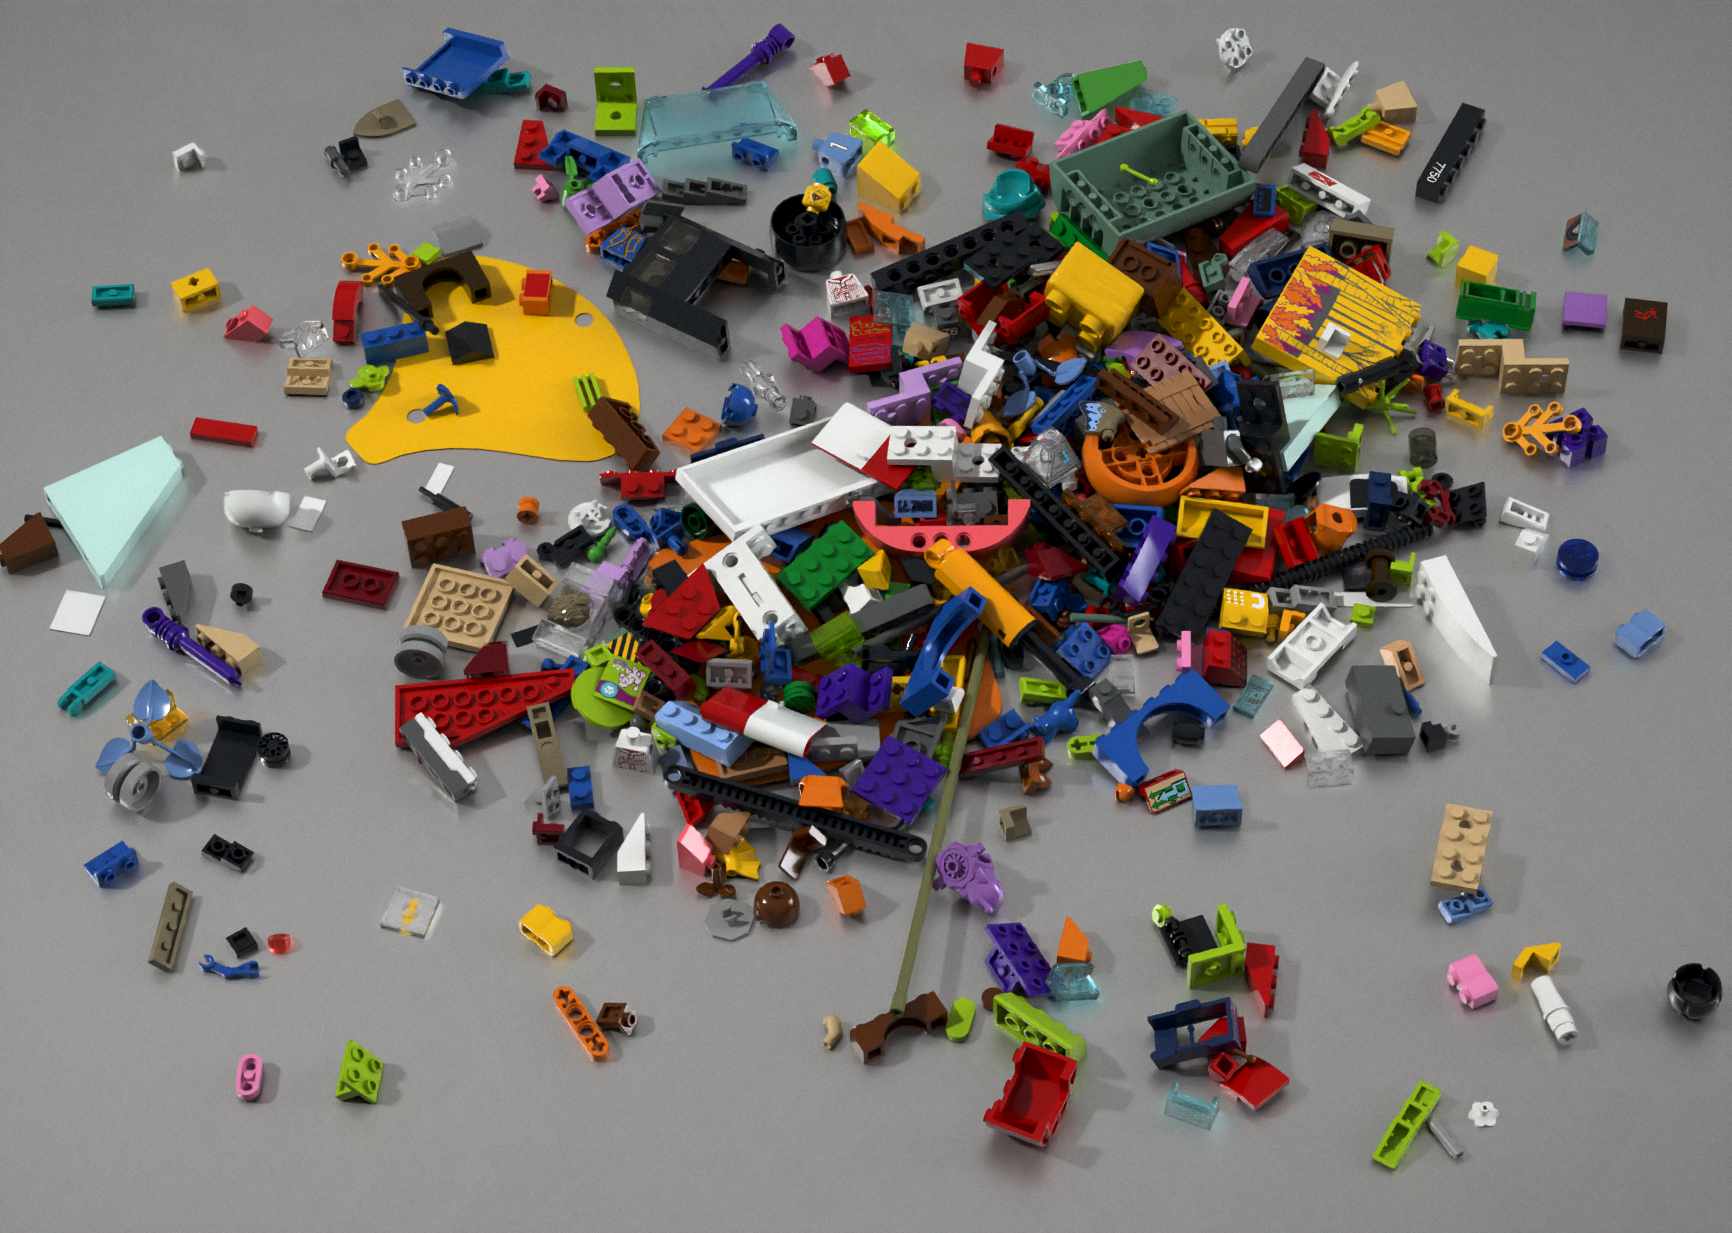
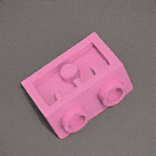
(1242, 305)

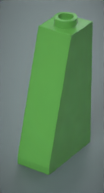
(1102, 86)

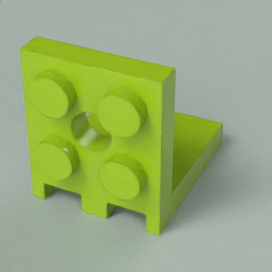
(615, 101)
(1220, 962)

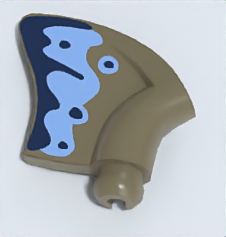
(1101, 418)

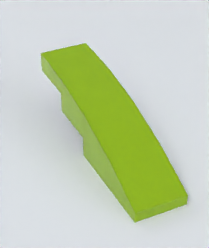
(1407, 1125)

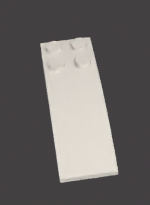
(1455, 616)

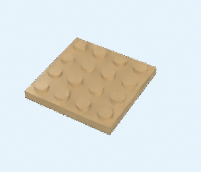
(461, 606)

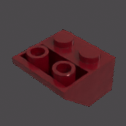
(491, 658)

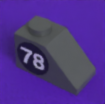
(951, 322)

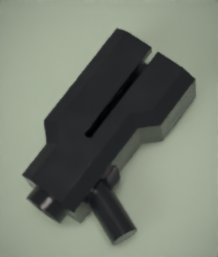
(903, 662)

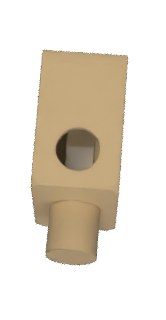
(1394, 104)
(922, 342)

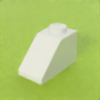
(1528, 547)

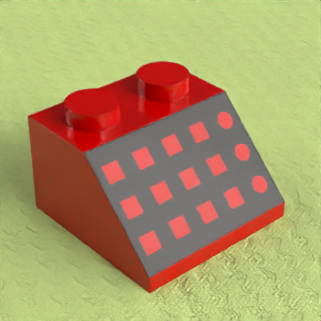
(1224, 659)

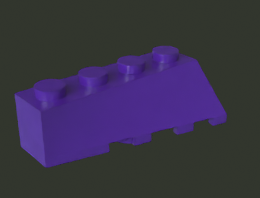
(1145, 561)

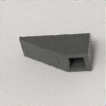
(179, 589)

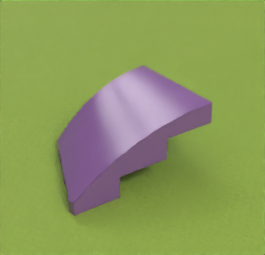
(1133, 342)

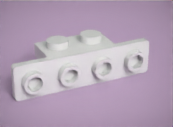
(1329, 89)

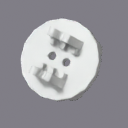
(1234, 47)
(596, 513)

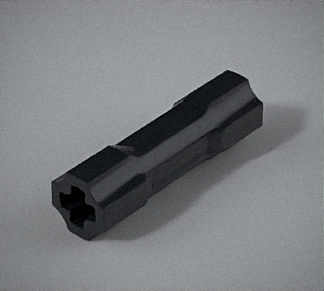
(1380, 370)

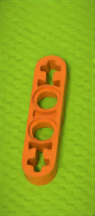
(594, 240)
(581, 1023)

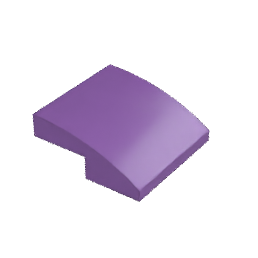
(1585, 309)

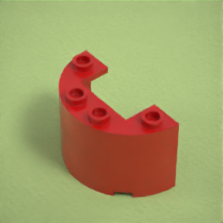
(976, 300)
(1034, 1095)

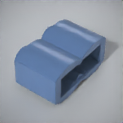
(1640, 633)

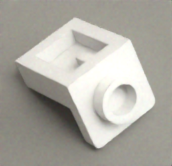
(189, 155)

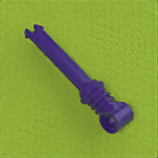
(761, 53)
(179, 638)

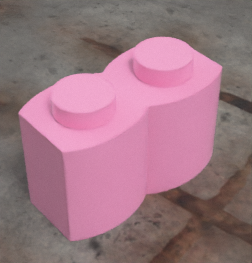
(1472, 981)

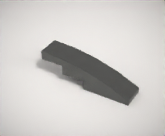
(711, 192)

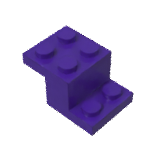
(854, 693)

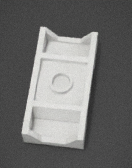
(1310, 647)

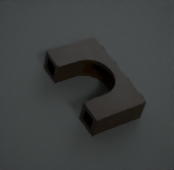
(458, 269)

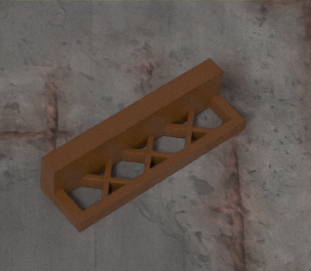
(1136, 400)

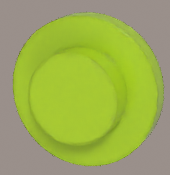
(1160, 914)

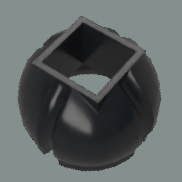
(1699, 982)

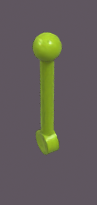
(1124, 168)

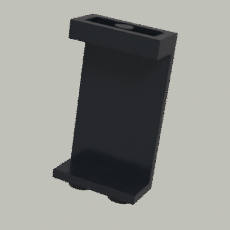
(228, 759)

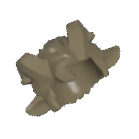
(570, 609)

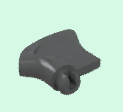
(884, 516)

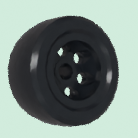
(793, 222)

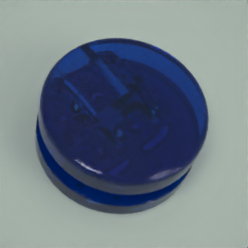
(1577, 559)

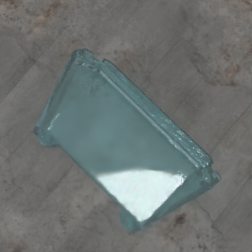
(711, 118)

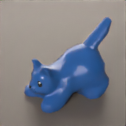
(1058, 717)

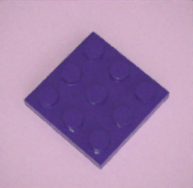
(899, 780)

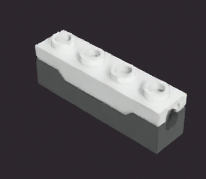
(439, 757)

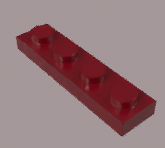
(1002, 757)

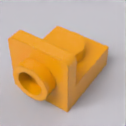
(1289, 622)

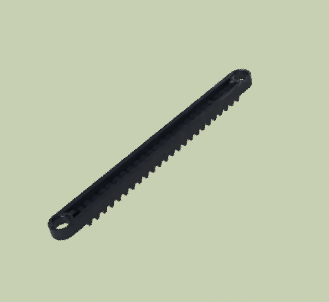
(789, 812)

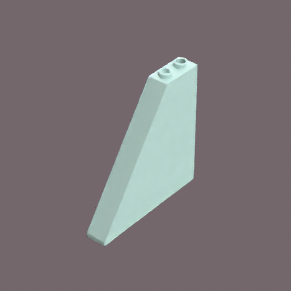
(1304, 419)
(115, 503)

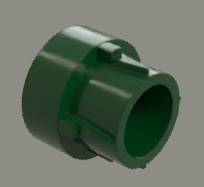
(697, 522)

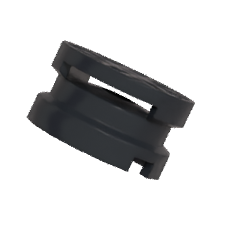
(268, 744)

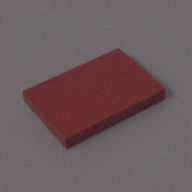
(360, 585)

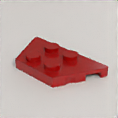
(686, 608)

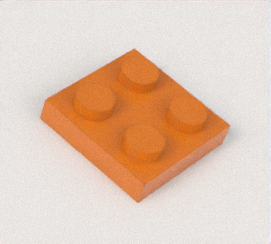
(691, 431)

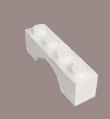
(858, 595)

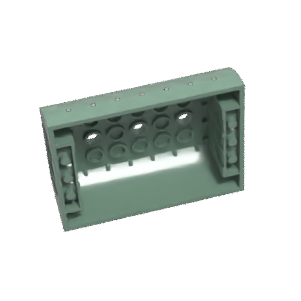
(1173, 151)

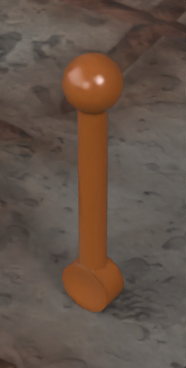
(1251, 1059)

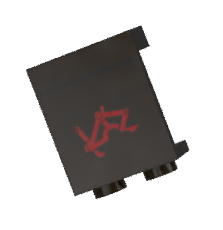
(1643, 325)

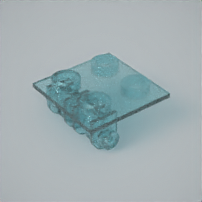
(1153, 102)
(893, 310)

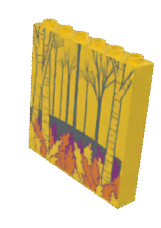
(1332, 292)

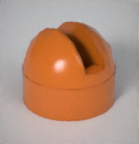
(1123, 792)

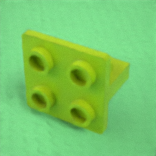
(358, 1074)

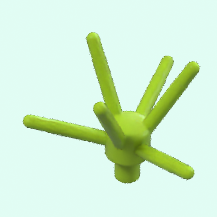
(1383, 403)

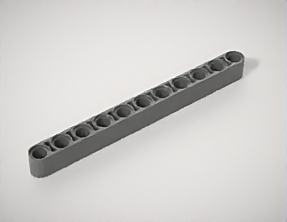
(1281, 115)

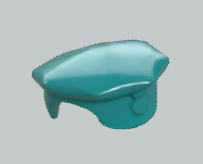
(1013, 192)

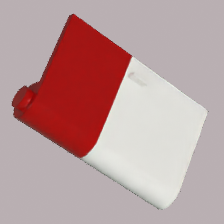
(862, 444)
(761, 720)

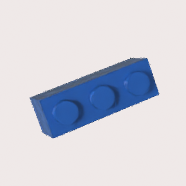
(394, 343)

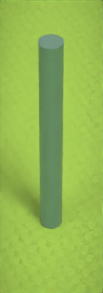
(1103, 618)

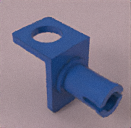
(670, 537)

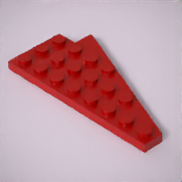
(477, 705)

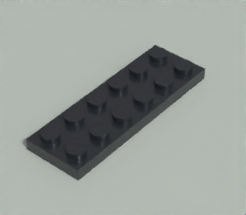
(1204, 576)

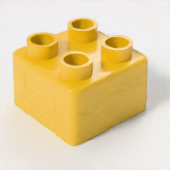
(1091, 297)

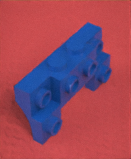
(586, 153)

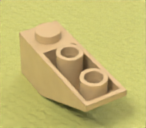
(232, 647)

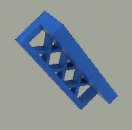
(1067, 406)

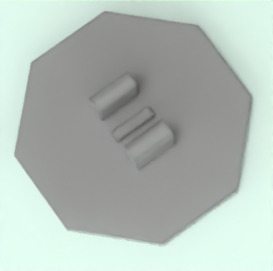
(729, 919)

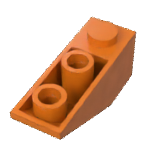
(1222, 483)

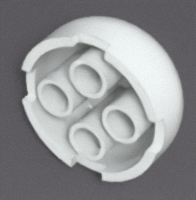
(256, 509)

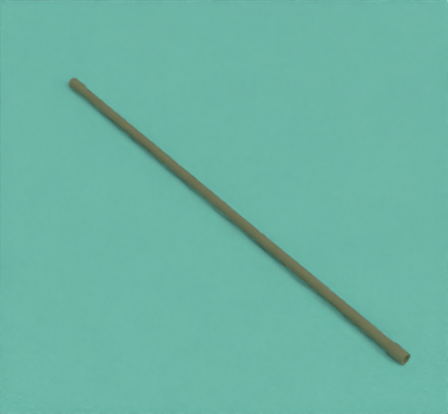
(900, 996)

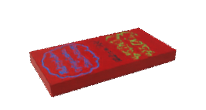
(869, 345)

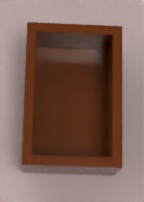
(438, 537)

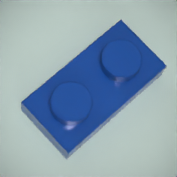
(580, 788)

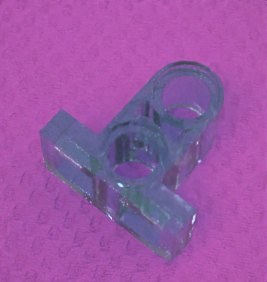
(1055, 95)

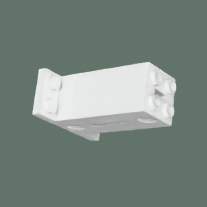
(752, 587)

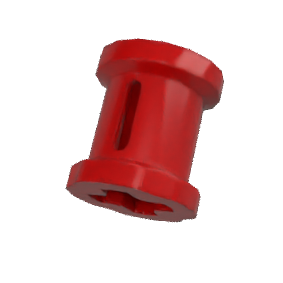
(1434, 397)

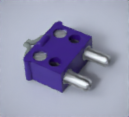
(1433, 361)

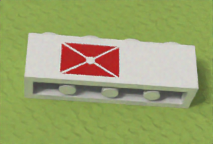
(1326, 191)

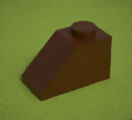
(1006, 304)

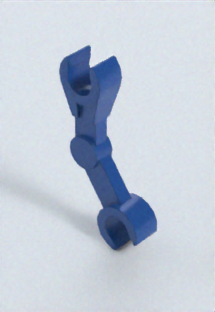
(228, 972)

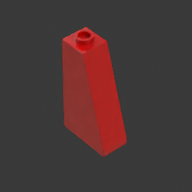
(1248, 228)

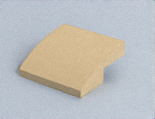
(308, 376)

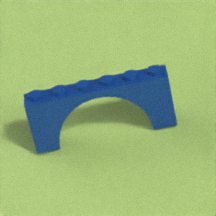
(928, 681)
(1187, 696)

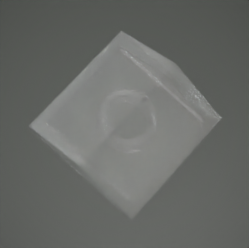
(1316, 228)

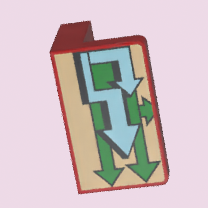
(1165, 790)

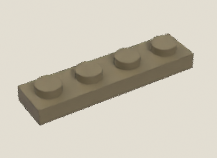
(170, 927)

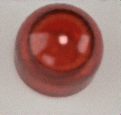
(279, 943)

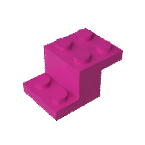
(816, 344)

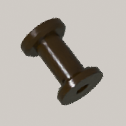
(1381, 587)

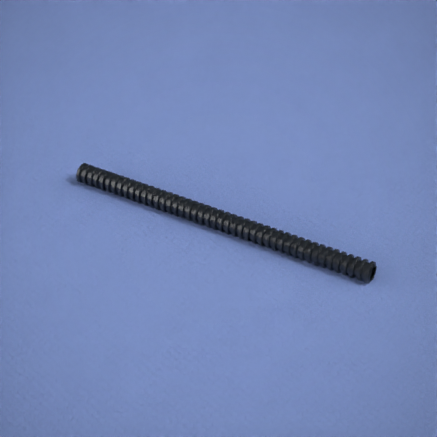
(1329, 563)

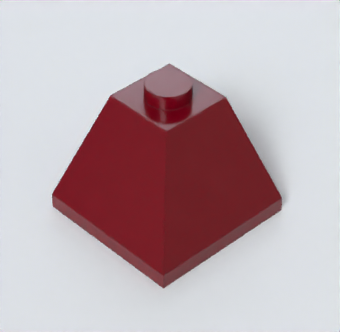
(1052, 563)

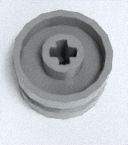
(420, 651)
(132, 782)

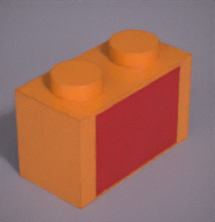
(537, 292)

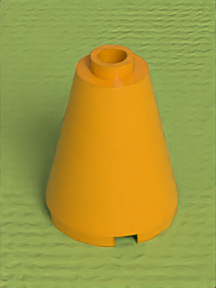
(991, 432)

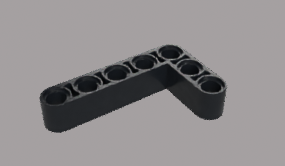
(632, 622)

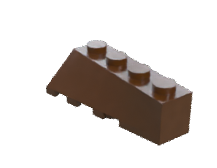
(624, 433)

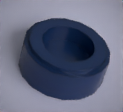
(353, 398)

